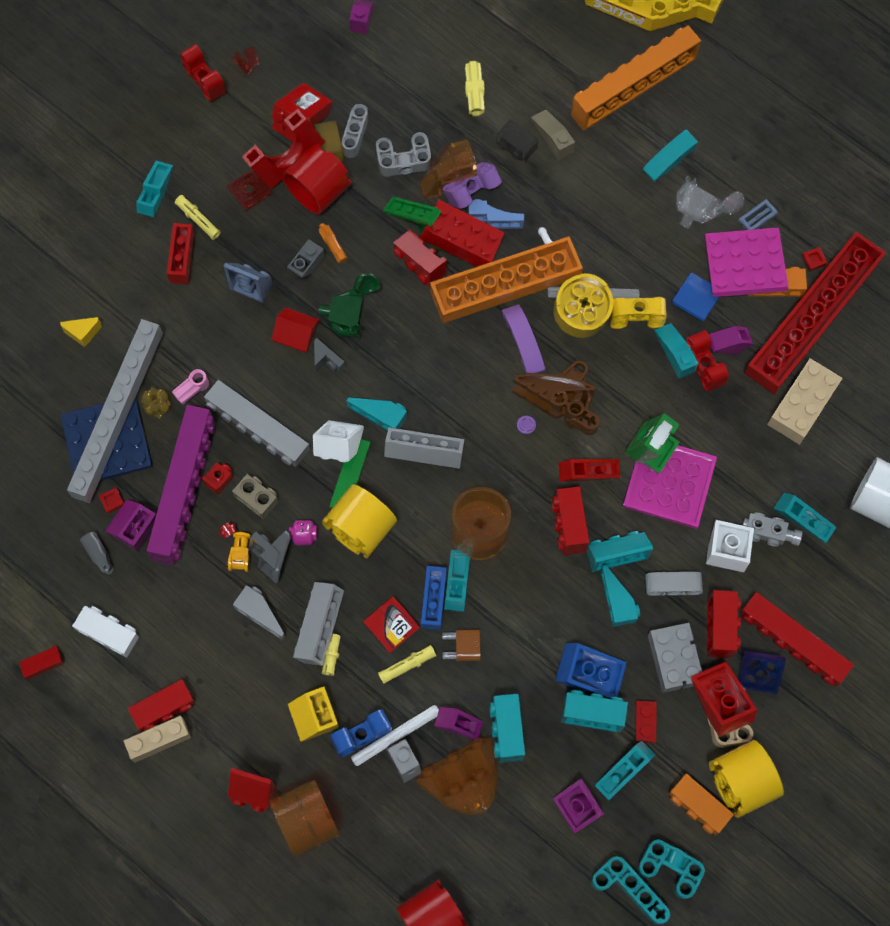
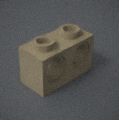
(252, 499)

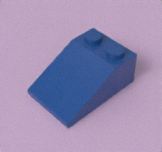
(590, 670)

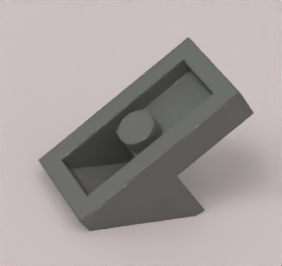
(324, 354)

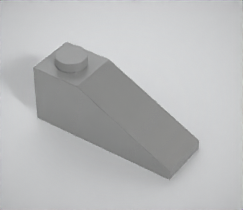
(254, 606)

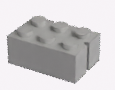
(674, 656)

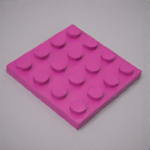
(746, 262)
(677, 491)

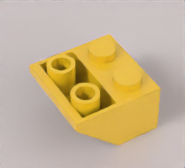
(313, 714)

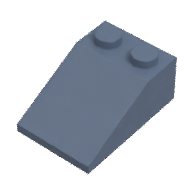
(248, 281)

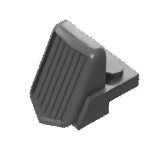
(270, 555)

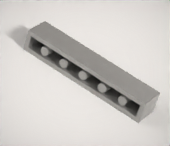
(256, 423)

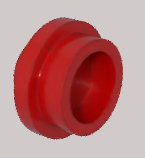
(227, 530)

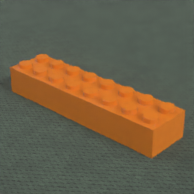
(635, 77)
(505, 279)

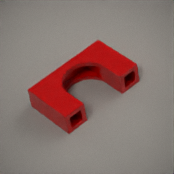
(271, 168)

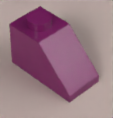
(361, 16)
(458, 723)

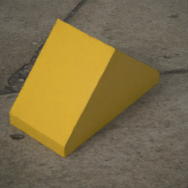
(82, 330)

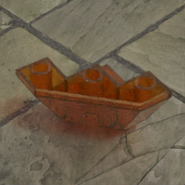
(464, 778)

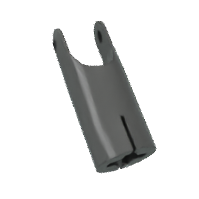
(97, 552)

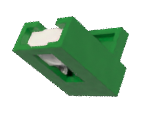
(654, 443)

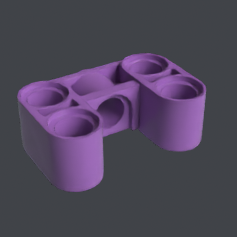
(459, 194)

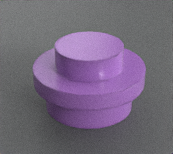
(526, 425)

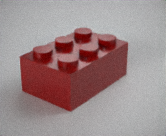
(570, 521)
(723, 624)

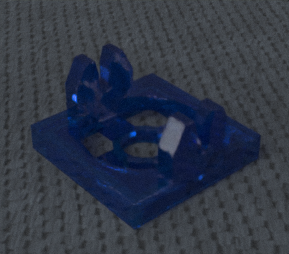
(770, 687)

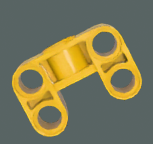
(624, 310)

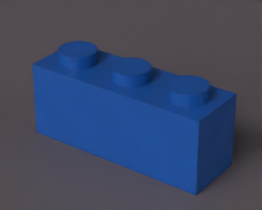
(433, 598)

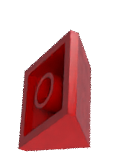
(294, 329)

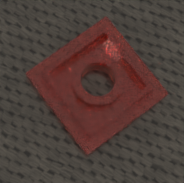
(249, 198)

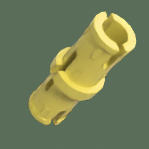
(331, 655)

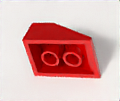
(724, 699)
(250, 790)

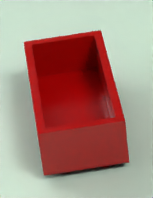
(463, 235)

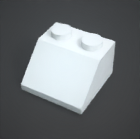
(337, 440)
(730, 546)

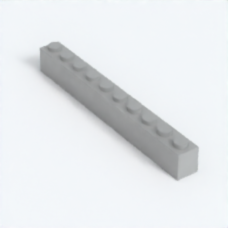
(115, 411)

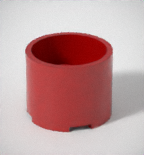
(316, 179)
(431, 908)

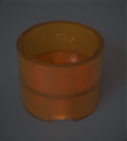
(485, 509)
(304, 818)

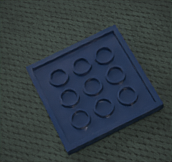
(130, 449)

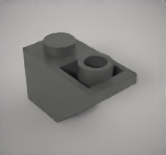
(307, 259)

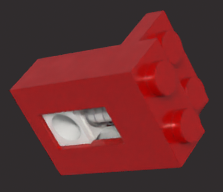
(307, 100)

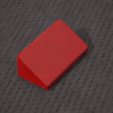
(41, 663)

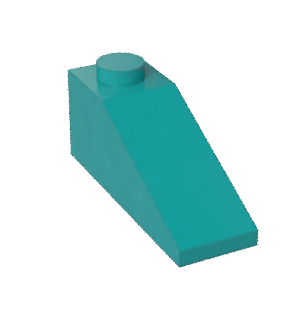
(677, 350)
(380, 412)
(804, 516)
(620, 603)
(625, 770)

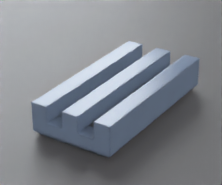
(746, 225)

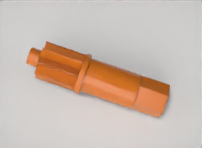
(330, 239)

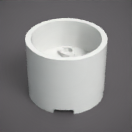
(873, 493)

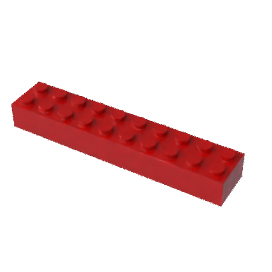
(814, 313)

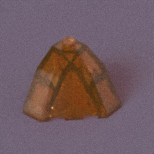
(452, 164)

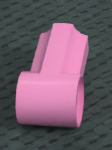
(189, 388)

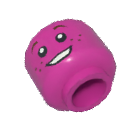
(303, 532)

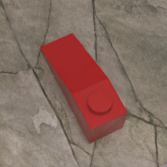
(588, 470)

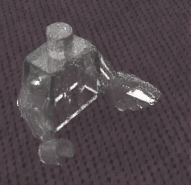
(703, 206)

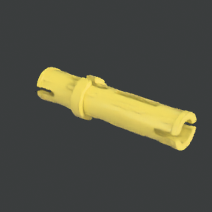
(183, 203)
(410, 662)

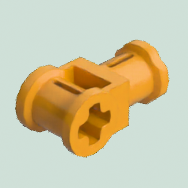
(239, 554)

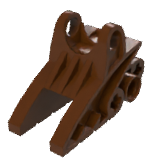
(561, 391)

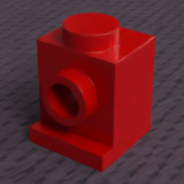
(218, 484)

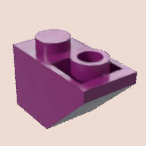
(731, 340)

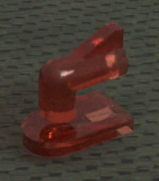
(245, 65)

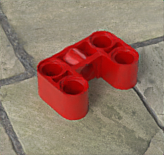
(207, 81)
(714, 375)

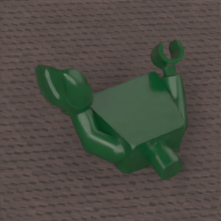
(347, 307)

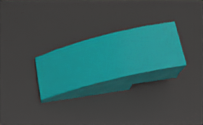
(670, 155)
(154, 189)
(457, 581)

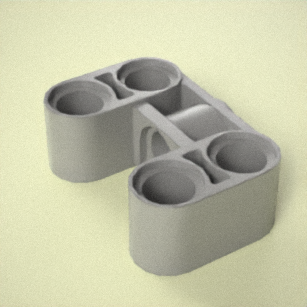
(403, 162)

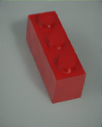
(180, 253)
(161, 706)

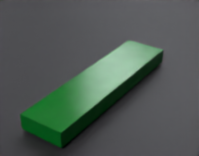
(412, 211)
(350, 472)

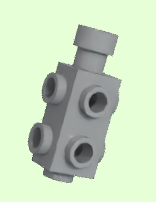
(767, 532)

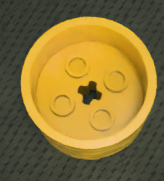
(583, 321)
(359, 520)
(746, 778)

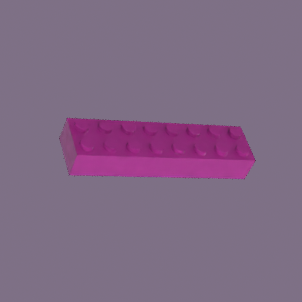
(181, 485)

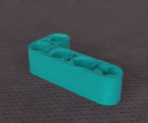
(633, 893)

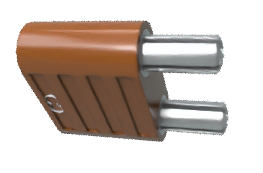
(466, 645)

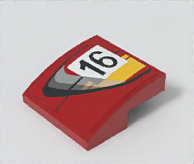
(391, 624)

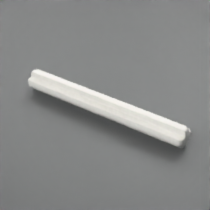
(395, 735)

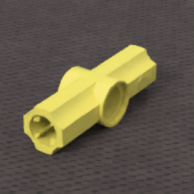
(474, 88)

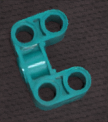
(677, 861)

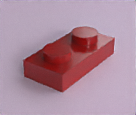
(645, 721)

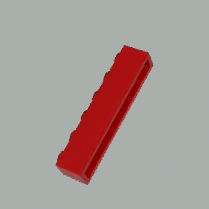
(796, 639)

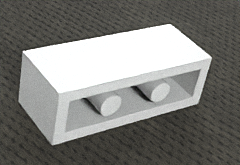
(106, 630)

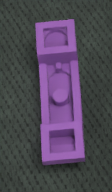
(524, 339)

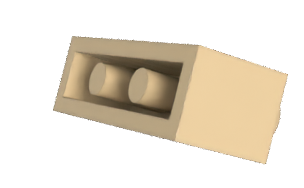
(157, 739)

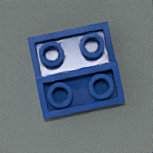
(695, 297)

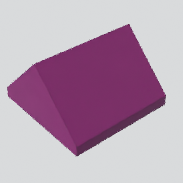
(578, 806)

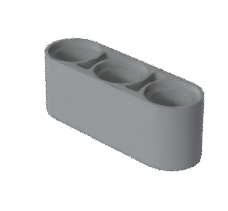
(354, 123)
(673, 583)

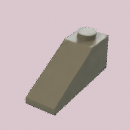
(554, 134)

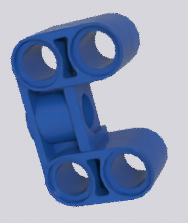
(375, 727)

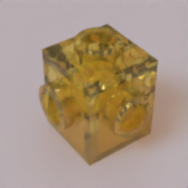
(153, 406)

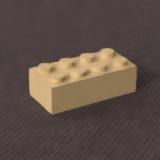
(804, 401)

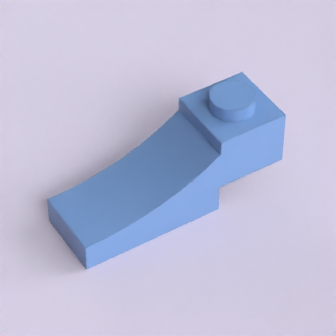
(495, 217)

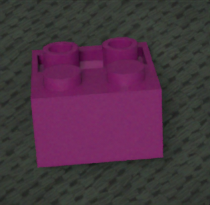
(132, 524)

